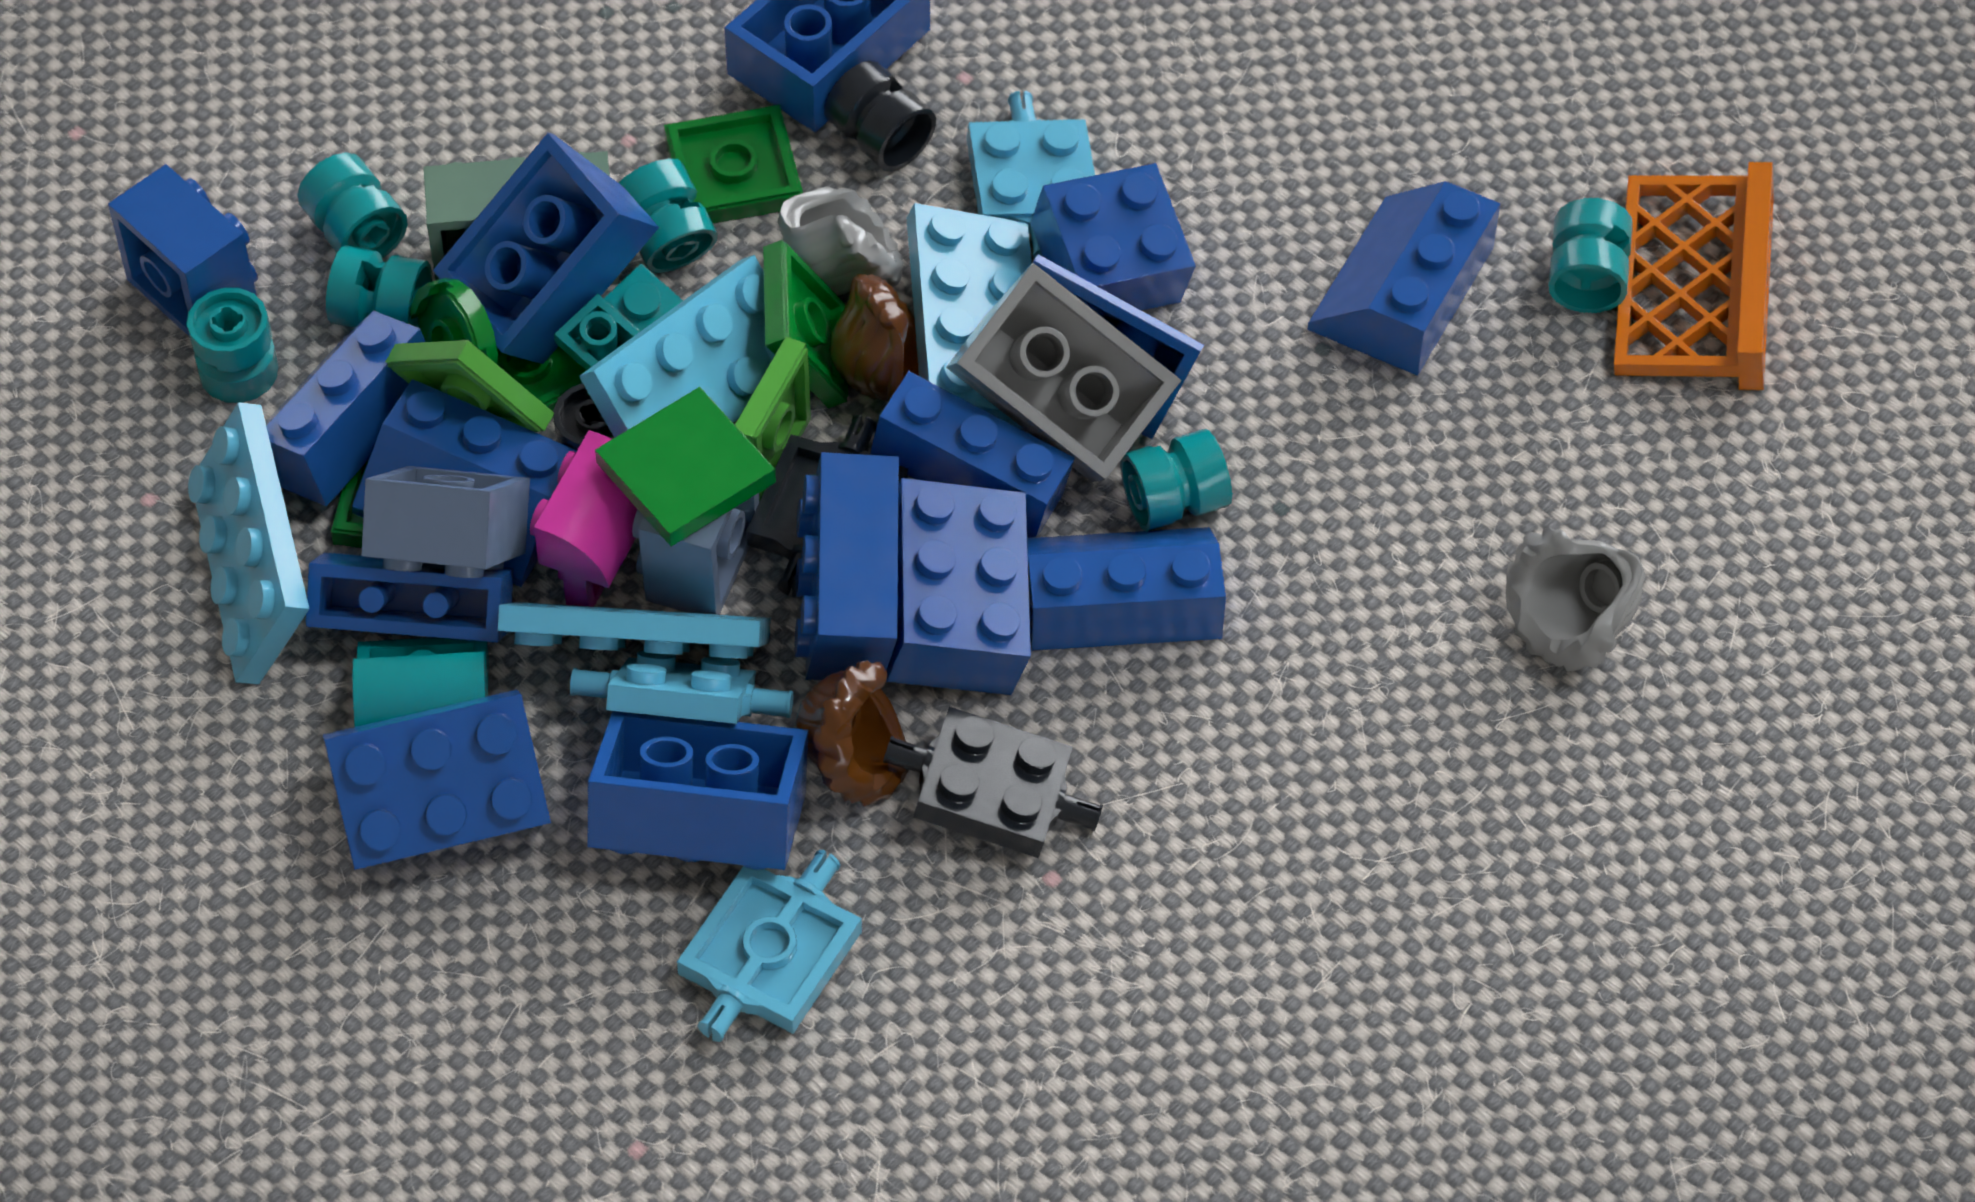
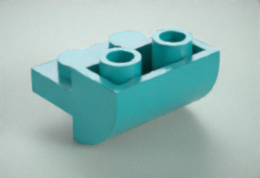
(615, 319)
(416, 676)

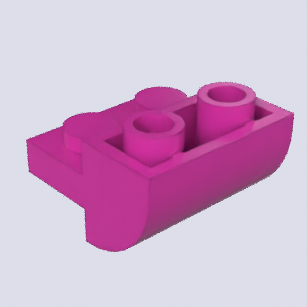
(584, 525)

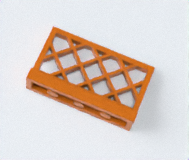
(1747, 288)

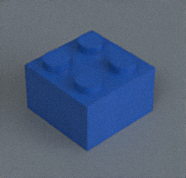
(1117, 235)
(178, 243)

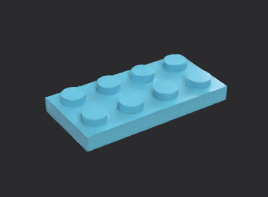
(957, 275)
(703, 342)
(248, 544)
(610, 627)

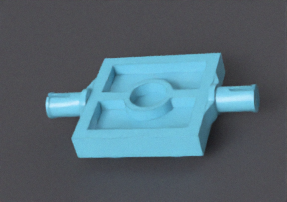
(1020, 156)
(682, 690)
(770, 946)

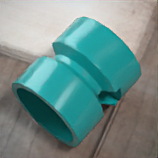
(350, 206)
(684, 225)
(1590, 255)
(364, 284)
(232, 345)
(1186, 477)

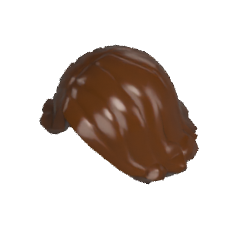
(874, 339)
(850, 731)

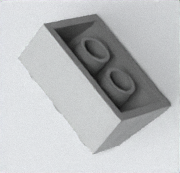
(1063, 373)

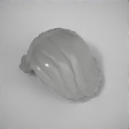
(839, 237)
(1571, 597)

